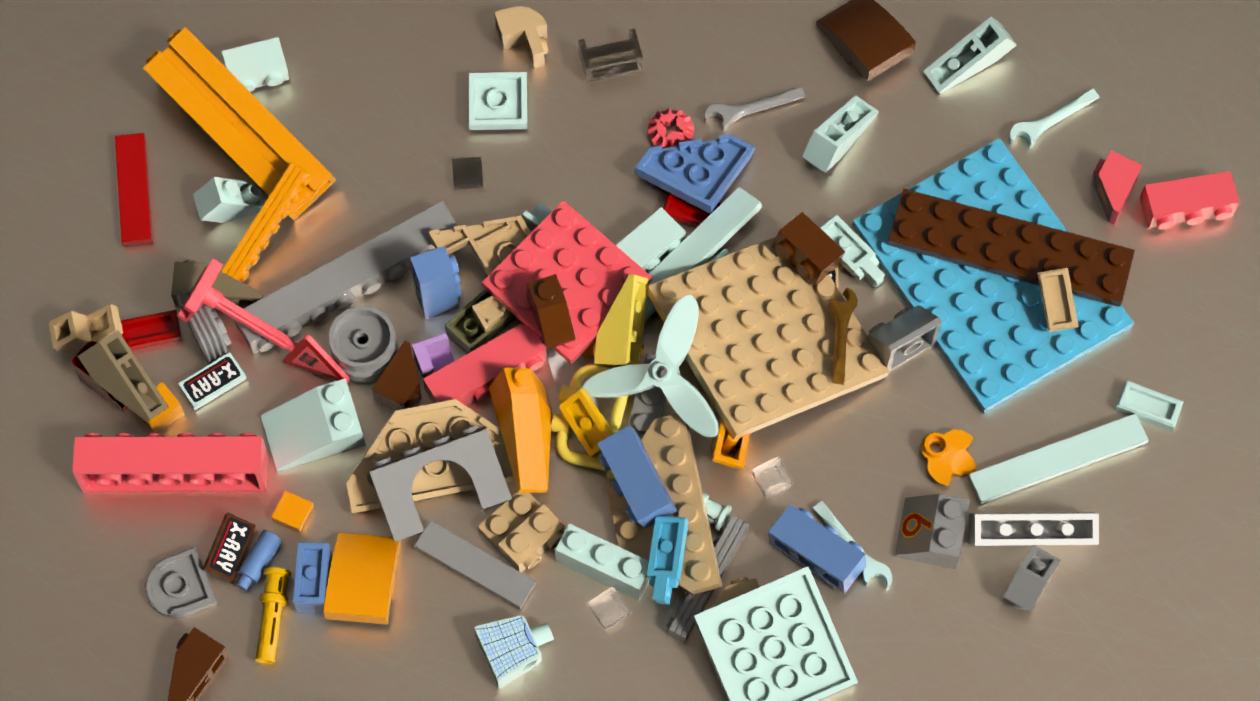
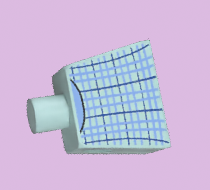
(511, 647)

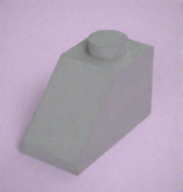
(1031, 578)

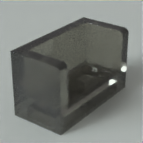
(611, 58)

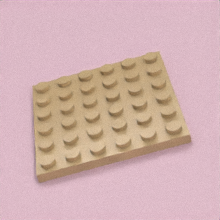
(765, 338)

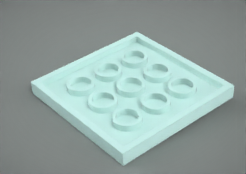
(776, 643)

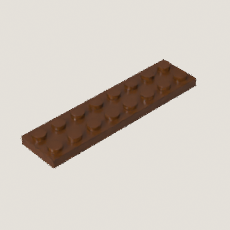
(1009, 246)

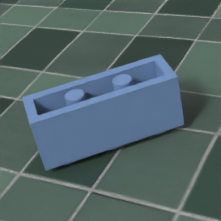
(436, 281)
(635, 477)
(817, 547)

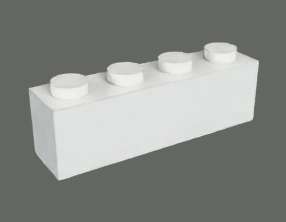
(1034, 528)

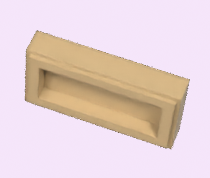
(1057, 300)

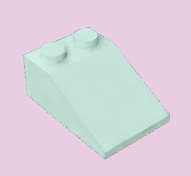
(313, 426)

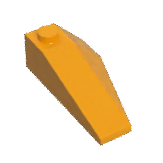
(524, 425)

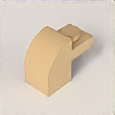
(523, 26)
(74, 330)

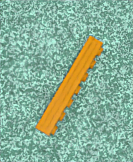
(266, 222)

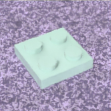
(498, 101)

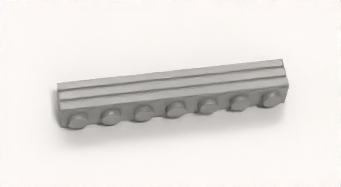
(725, 548)

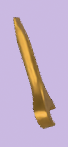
(841, 313)

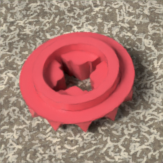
(657, 131)

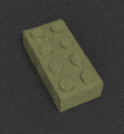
(466, 329)

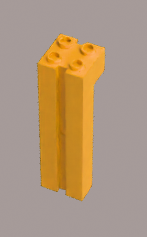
(234, 117)

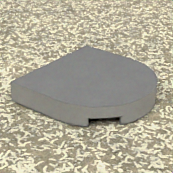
(179, 585)

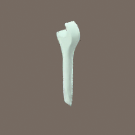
(1034, 129)
(873, 567)

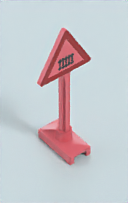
(304, 355)

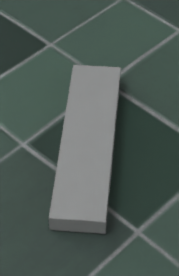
(475, 565)

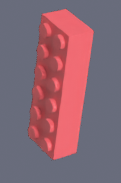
(170, 463)

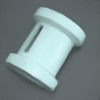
(716, 512)

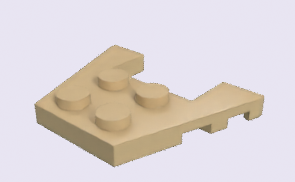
(491, 245)

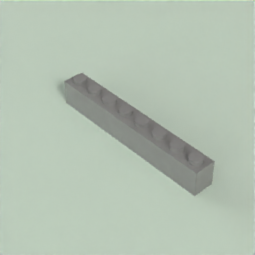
(346, 277)

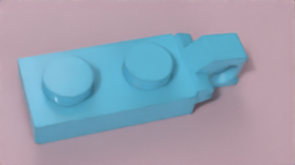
(666, 556)

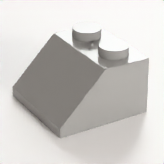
(905, 336)

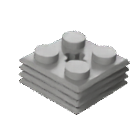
(207, 330)

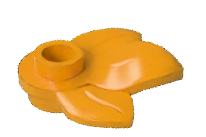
(951, 457)

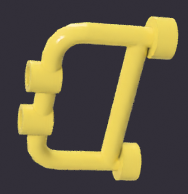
(563, 429)

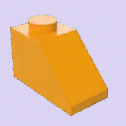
(726, 450)

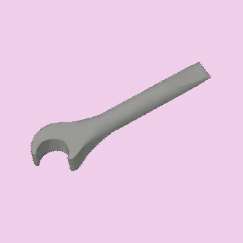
(732, 113)

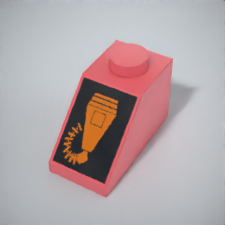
(1115, 183)

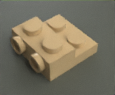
(522, 530)

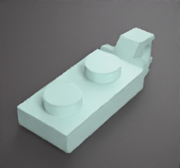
(858, 256)

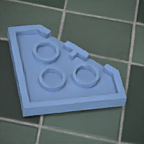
(696, 169)

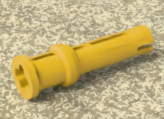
(273, 600)

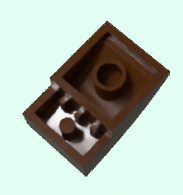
(867, 36)

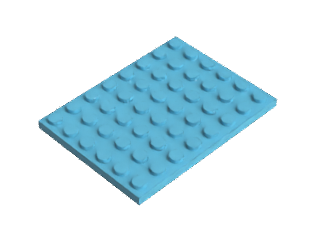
(990, 322)

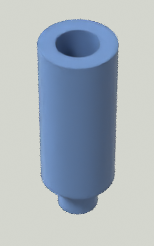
(258, 559)

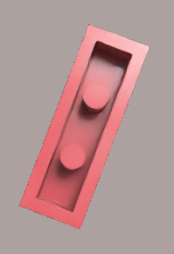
(1189, 200)

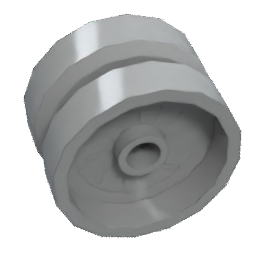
(363, 342)

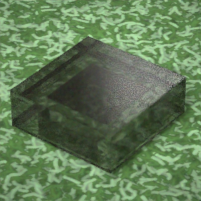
(467, 173)

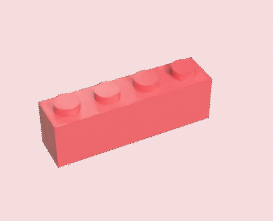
(473, 373)

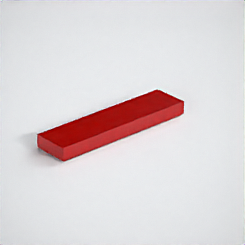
(133, 189)

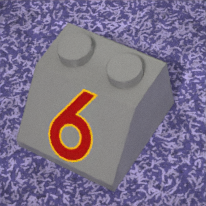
(932, 529)

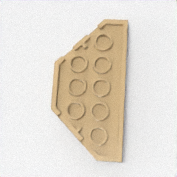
(420, 427)
(673, 456)

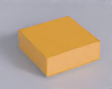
(292, 511)

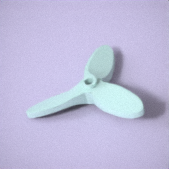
(671, 350)

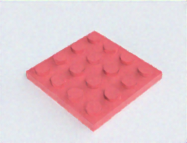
(587, 268)

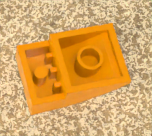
(361, 578)

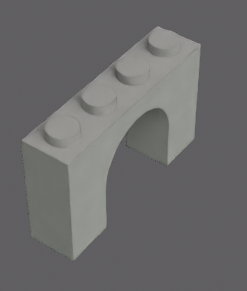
(395, 479)

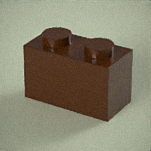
(808, 249)

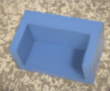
(311, 577)

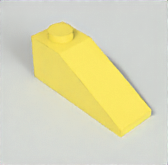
(622, 330)

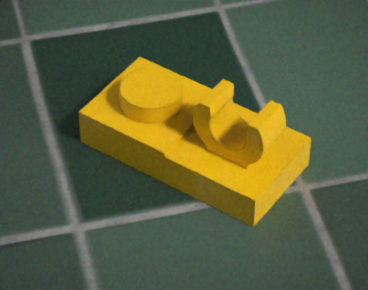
(586, 421)

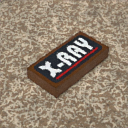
(228, 547)

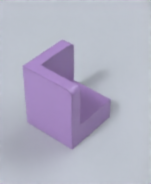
(432, 354)

